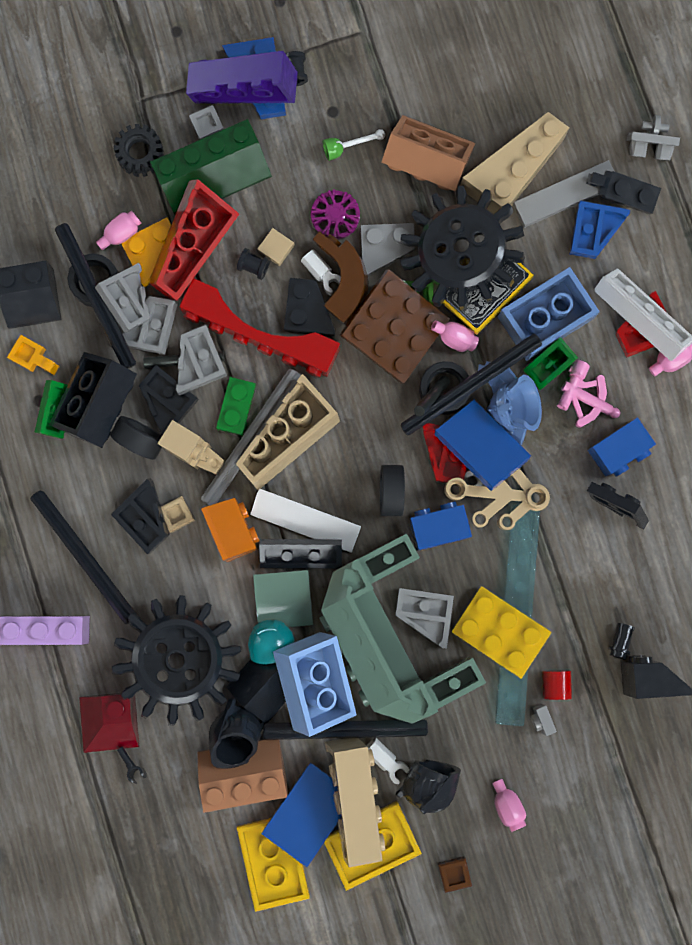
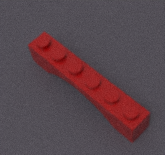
(310, 350)

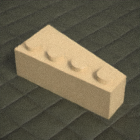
(516, 163)
(288, 433)
(356, 801)

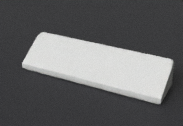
(643, 314)
(304, 519)

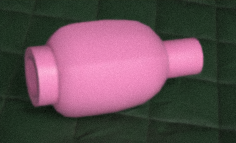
(119, 229)
(456, 335)
(666, 365)
(509, 807)

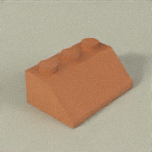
(427, 153)
(250, 783)

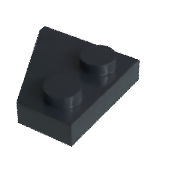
(306, 309)
(163, 399)
(627, 505)
(143, 517)

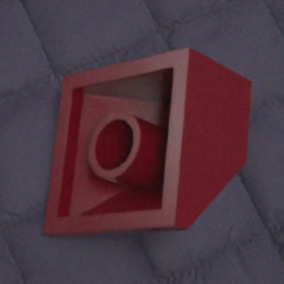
(108, 722)

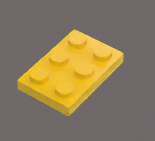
(501, 632)

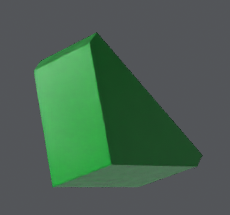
(551, 363)

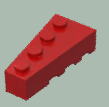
(191, 239)

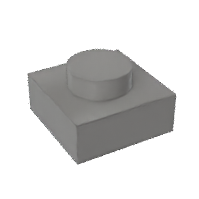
(206, 122)
(542, 720)

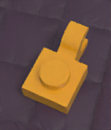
(30, 355)

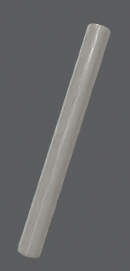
(230, 469)

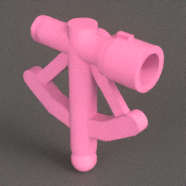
(574, 391)

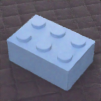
(314, 683)

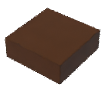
(455, 874)

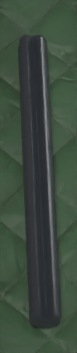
(89, 283)
(473, 383)
(82, 556)
(350, 729)

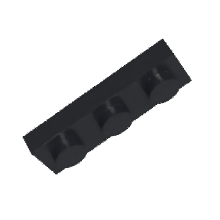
(300, 553)

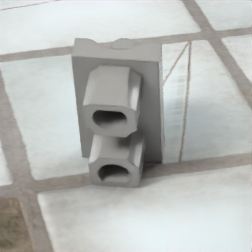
(664, 144)

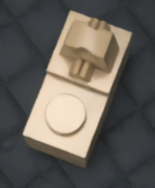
(190, 448)

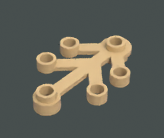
(503, 495)

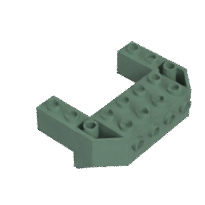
(373, 647)

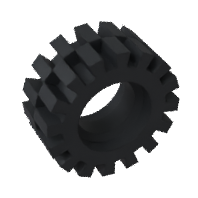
(131, 137)

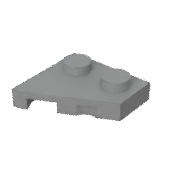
(383, 244)
(125, 298)
(154, 333)
(198, 361)
(426, 613)

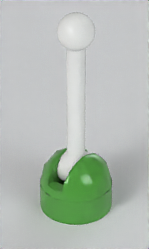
(334, 147)

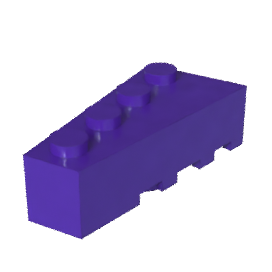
(243, 79)

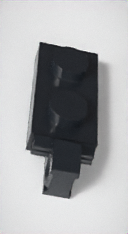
(625, 190)

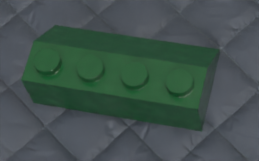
(221, 161)

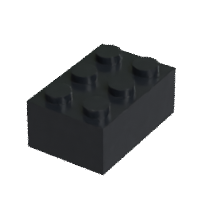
(93, 399)

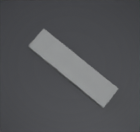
(558, 196)

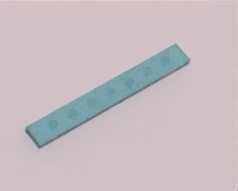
(519, 594)

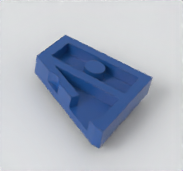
(595, 227)

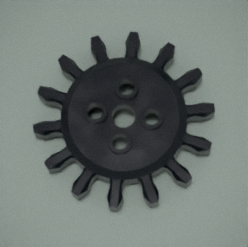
(485, 256)
(174, 633)

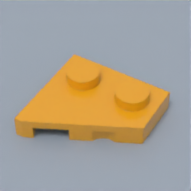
(146, 247)

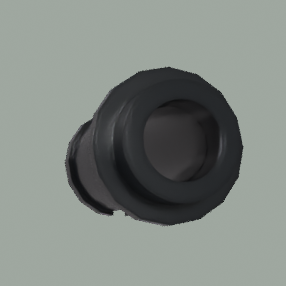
(621, 641)

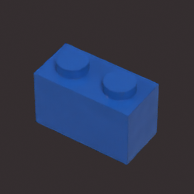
(622, 447)
(440, 527)

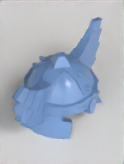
(514, 403)

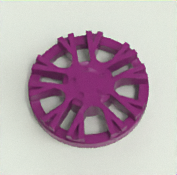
(335, 214)

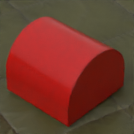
(557, 685)

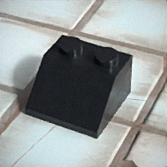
(29, 294)
(650, 679)

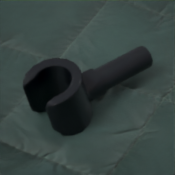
(131, 766)

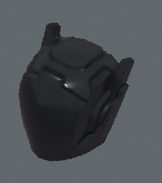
(234, 736)
(430, 785)

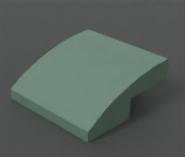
(284, 597)

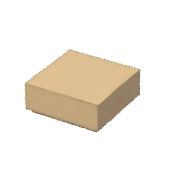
(276, 246)
(177, 514)

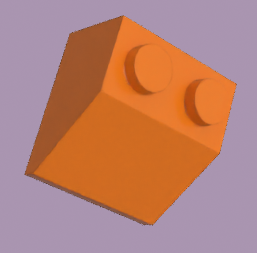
(230, 529)

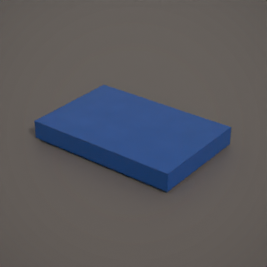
(482, 445)
(305, 816)

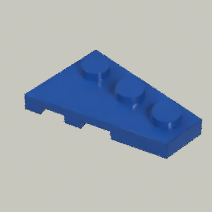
(266, 45)

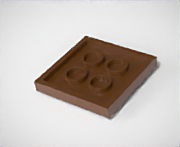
(393, 326)

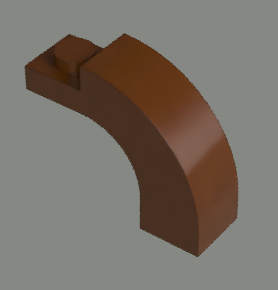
(354, 277)

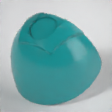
(266, 638)

